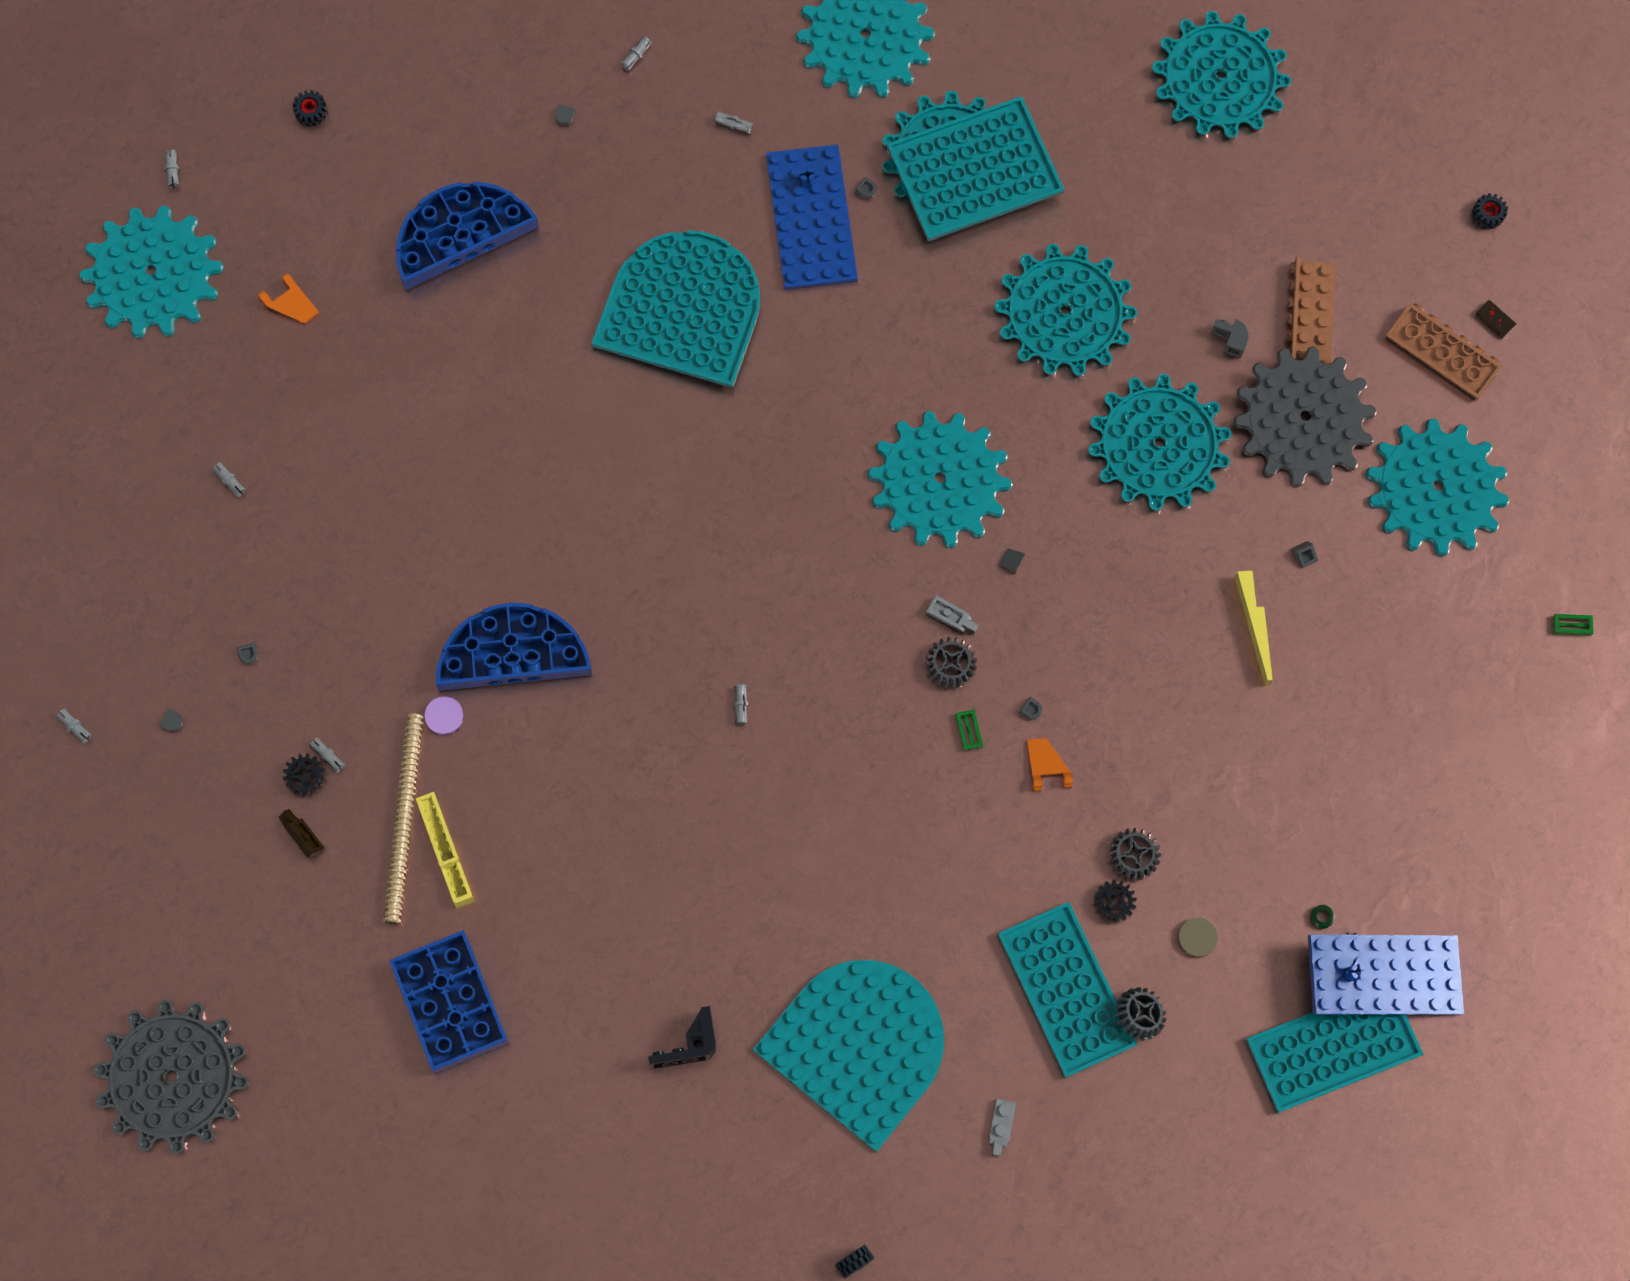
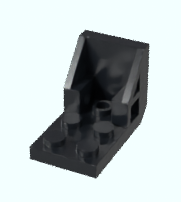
(700, 1032)

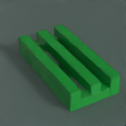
(1556, 617)
(972, 746)

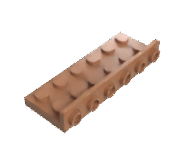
(1311, 308)
(1444, 350)

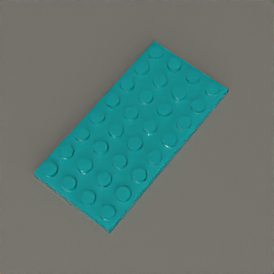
(1066, 989)
(1328, 1053)

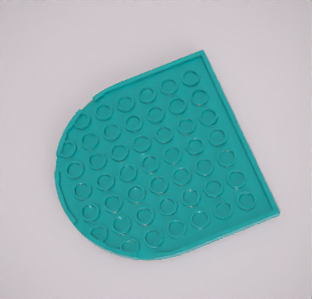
(683, 306)
(859, 1045)

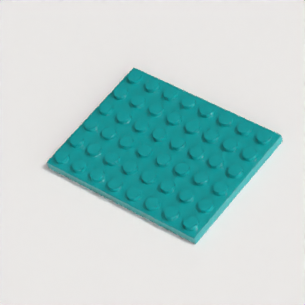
(975, 168)

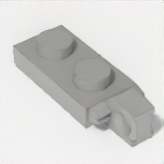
(951, 615)
(1001, 1125)

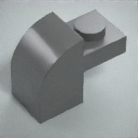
(1236, 335)

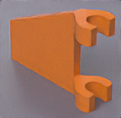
(291, 303)
(1046, 762)

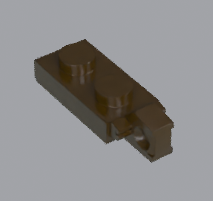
(301, 834)

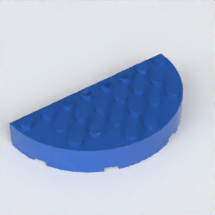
(458, 226)
(509, 647)

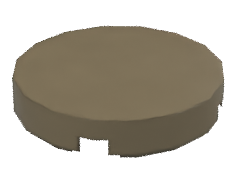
(1197, 937)

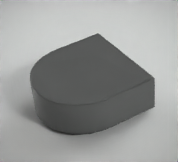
(564, 115)
(866, 189)
(248, 653)
(1031, 709)
(172, 721)

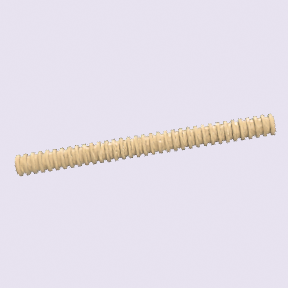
(403, 818)

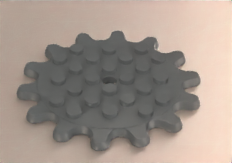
(1288, 439)
(140, 1069)

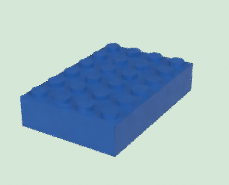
(448, 1002)

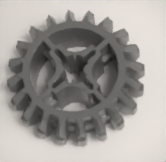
(956, 667)
(1132, 845)
(1151, 1018)

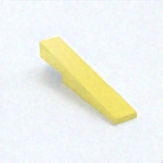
(1256, 622)
(445, 850)

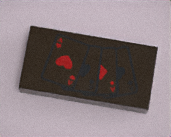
(1496, 318)

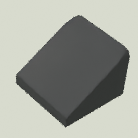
(1305, 554)
(1012, 560)

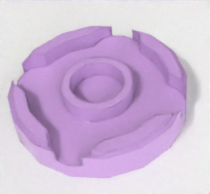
(444, 715)

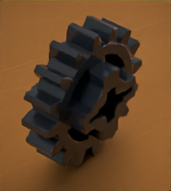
(296, 776)
(1109, 896)

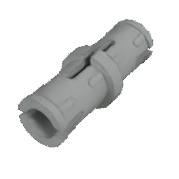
(636, 53)
(733, 122)
(171, 168)
(228, 479)
(740, 704)
(73, 726)
(327, 755)

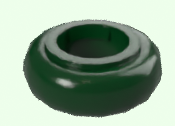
(1331, 916)

